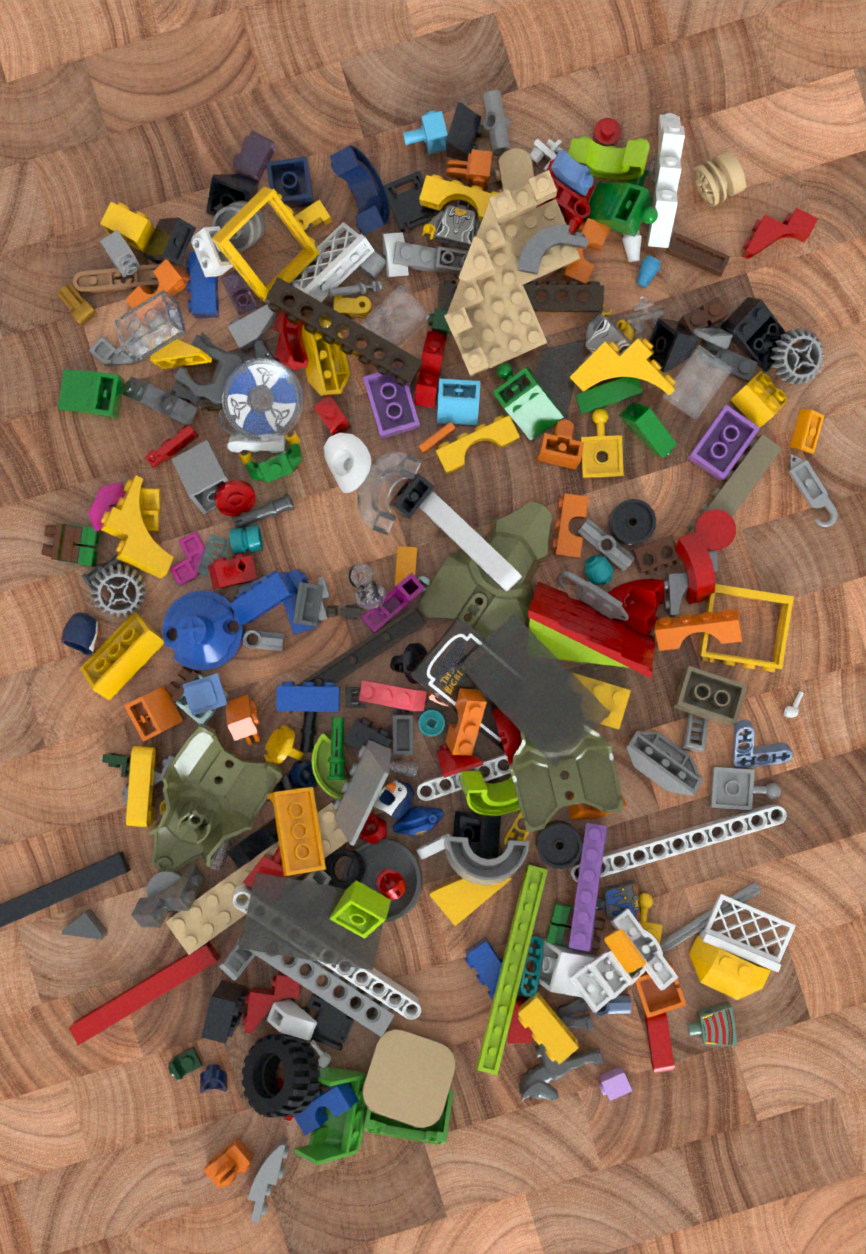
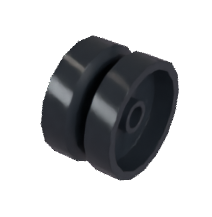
(636, 511)
(556, 856)

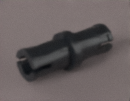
(308, 731)

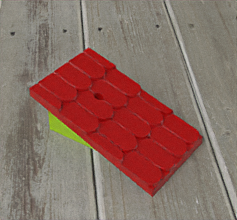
(585, 635)

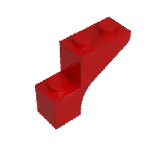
(768, 230)
(290, 344)
(430, 371)
(262, 999)

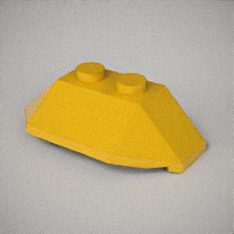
(327, 364)
(726, 971)

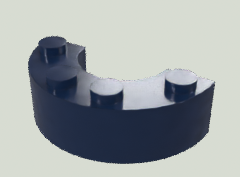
(366, 185)

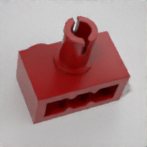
(232, 572)

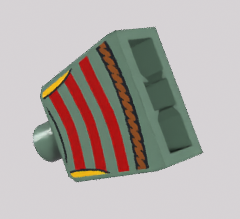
(715, 1025)

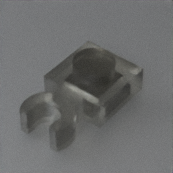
(350, 611)

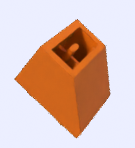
(153, 713)

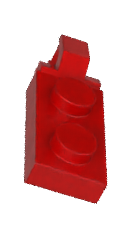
(172, 446)

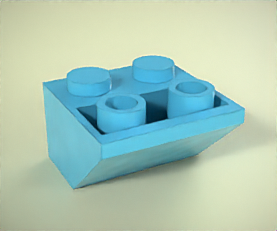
(458, 402)

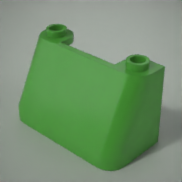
(389, 1127)

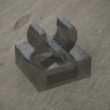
(352, 698)

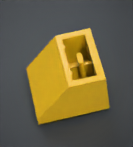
(759, 399)

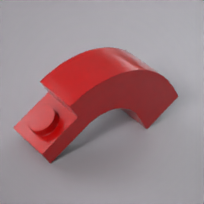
(698, 566)

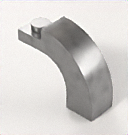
(543, 241)

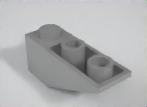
(252, 326)

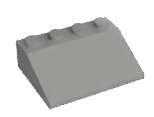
(362, 789)

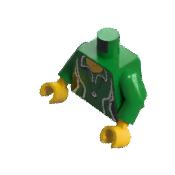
(274, 465)

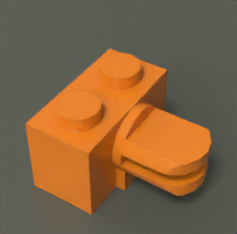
(474, 170)
(560, 448)
(243, 719)
(228, 1163)

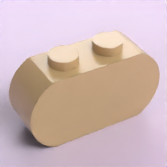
(514, 169)

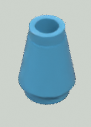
(648, 270)

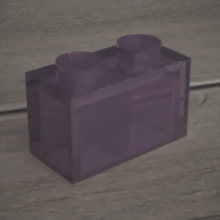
(253, 156)

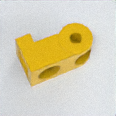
(313, 216)
(352, 306)

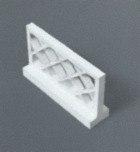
(337, 268)
(743, 949)

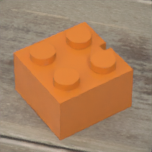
(658, 1001)

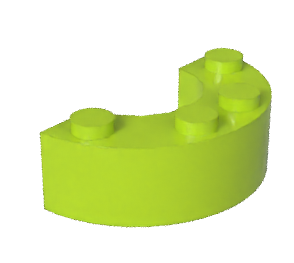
(609, 161)
(321, 767)
(487, 797)

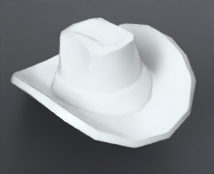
(347, 460)

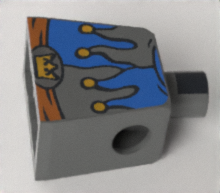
(618, 898)

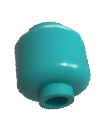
(598, 570)

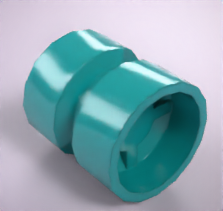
(247, 539)
(431, 722)

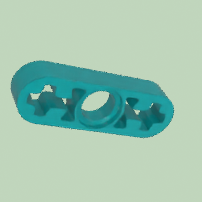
(533, 983)

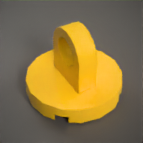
(281, 745)

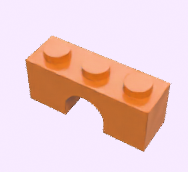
(581, 269)
(170, 278)
(571, 507)
(463, 735)

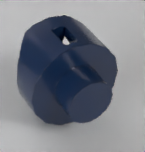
(302, 775)
(213, 1079)

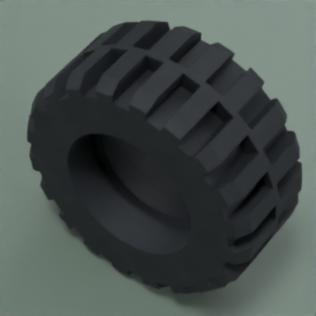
(299, 1079)

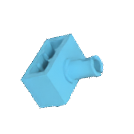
(432, 132)

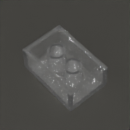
(396, 317)
(150, 326)
(698, 382)

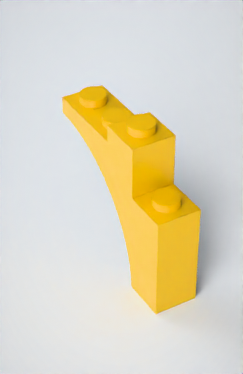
(634, 362)
(136, 544)

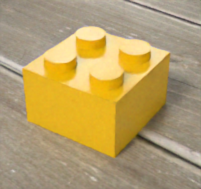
(133, 227)

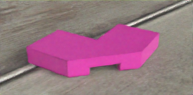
(106, 497)
(194, 550)

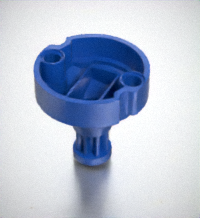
(202, 630)

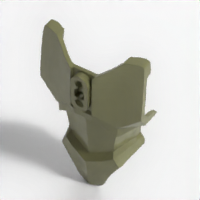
(523, 543)
(543, 791)
(204, 809)

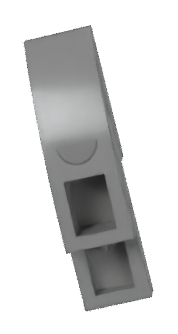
(428, 258)
(267, 1176)

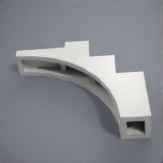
(668, 171)

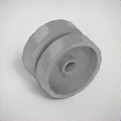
(249, 233)

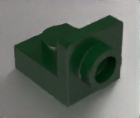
(116, 760)
(184, 1063)

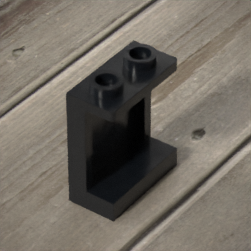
(170, 241)

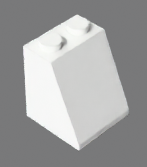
(559, 964)

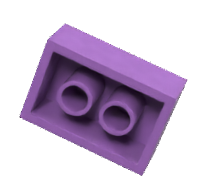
(391, 405)
(723, 443)

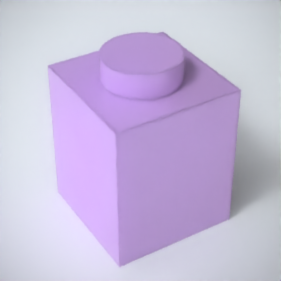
(614, 1083)

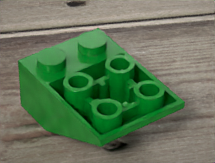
(91, 393)

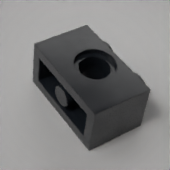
(411, 496)

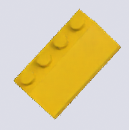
(121, 656)

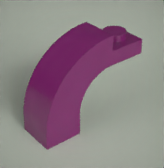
(395, 601)

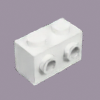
(209, 255)

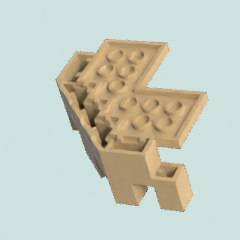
(490, 306)

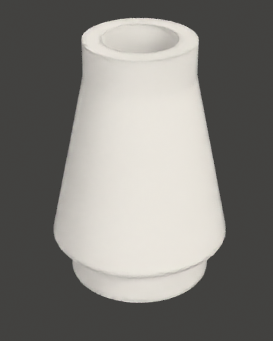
(632, 246)

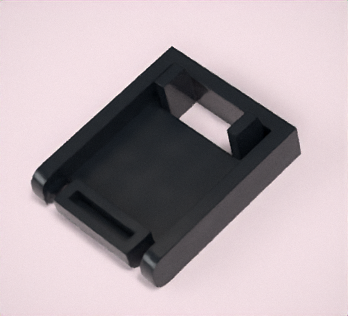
(407, 205)
(331, 1023)

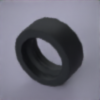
(359, 867)

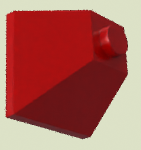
(454, 764)

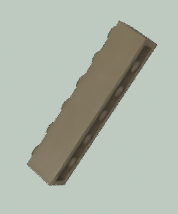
(742, 479)

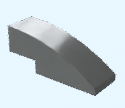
(403, 731)

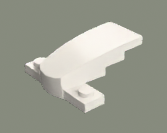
(606, 978)

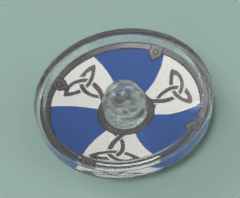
(262, 399)

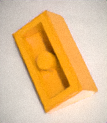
(807, 431)
(405, 562)
(624, 950)

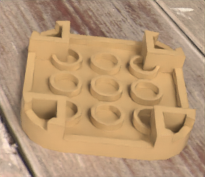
(409, 1078)

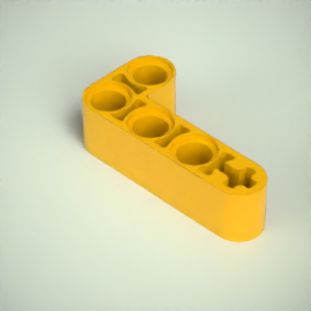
(140, 789)

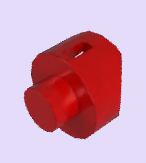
(607, 132)
(373, 829)
(393, 887)

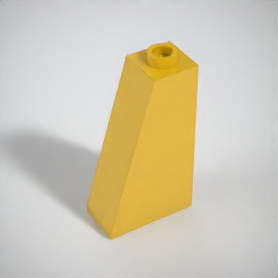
(460, 897)

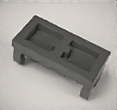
(308, 604)

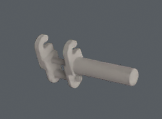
(359, 288)

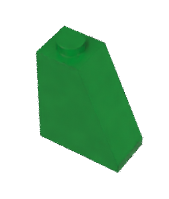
(648, 429)

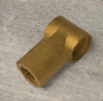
(79, 308)

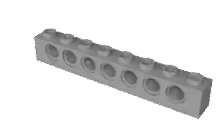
(377, 1022)

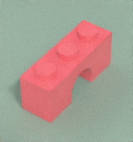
(392, 696)

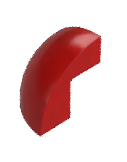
(640, 602)
(509, 734)

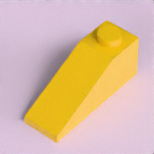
(178, 354)

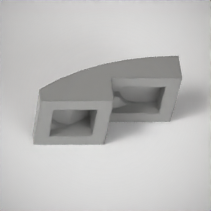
(326, 594)

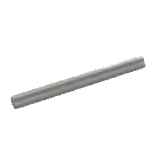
(700, 922)

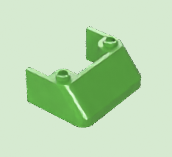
(340, 1134)

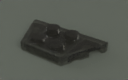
(554, 372)

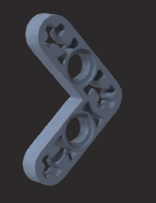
(743, 755)

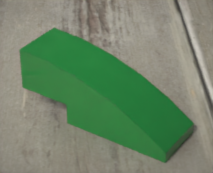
(608, 394)

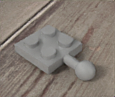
(735, 788)

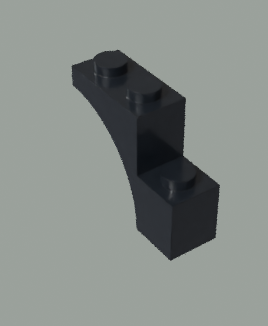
(254, 844)

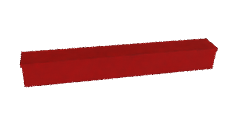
(143, 993)

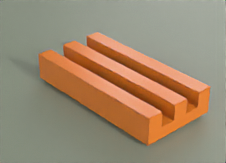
(436, 438)

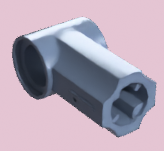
(619, 1005)

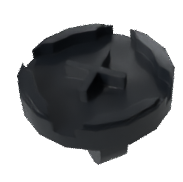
(406, 663)

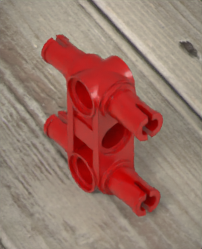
(572, 206)

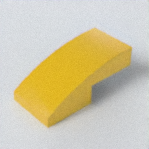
(150, 507)

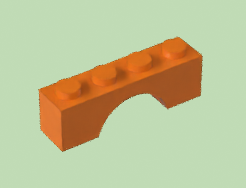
(723, 625)

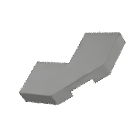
(108, 354)

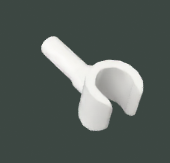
(792, 711)
(324, 1058)

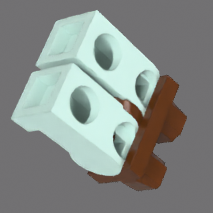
(179, 698)

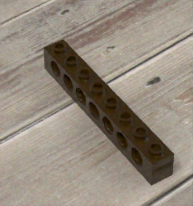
(282, 291)
(551, 304)

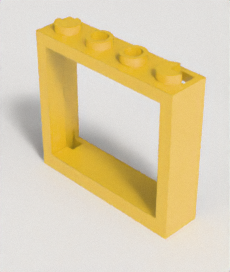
(296, 228)
(781, 636)

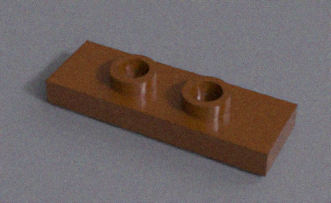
(697, 254)

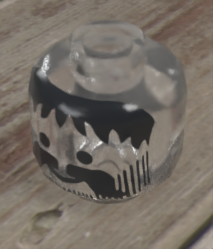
(358, 568)
(370, 595)

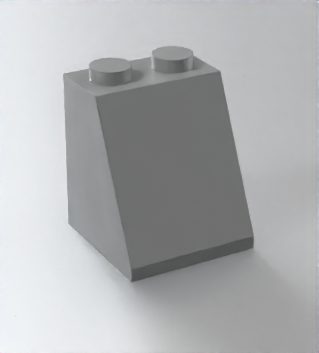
(201, 474)

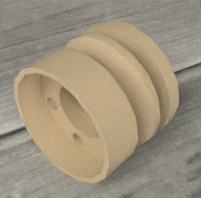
(719, 178)

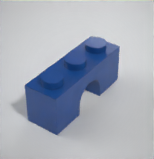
(336, 1098)

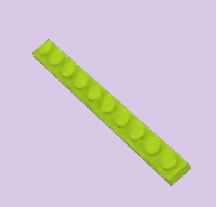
(511, 970)

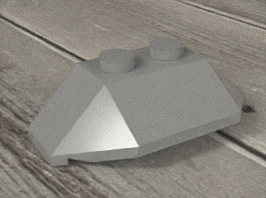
(664, 762)

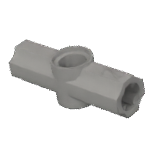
(496, 122)
(616, 554)

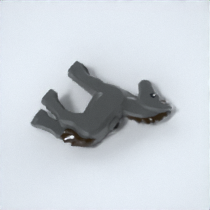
(210, 395)
(536, 1080)

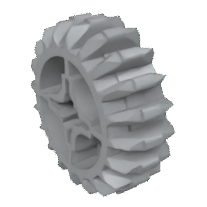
(808, 355)
(124, 596)

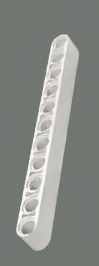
(687, 844)
(366, 982)

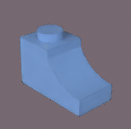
(572, 174)

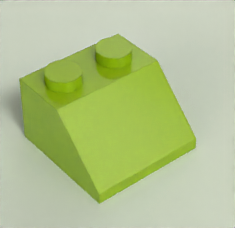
(361, 909)

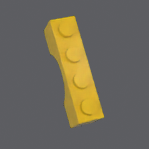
(439, 192)
(500, 432)

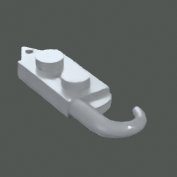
(811, 488)
(594, 596)

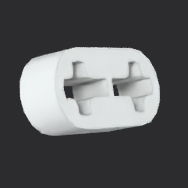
(432, 847)

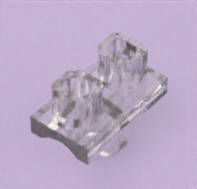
(636, 319)

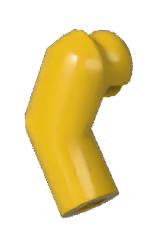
(625, 327)

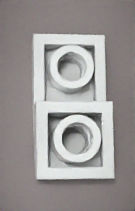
(389, 241)

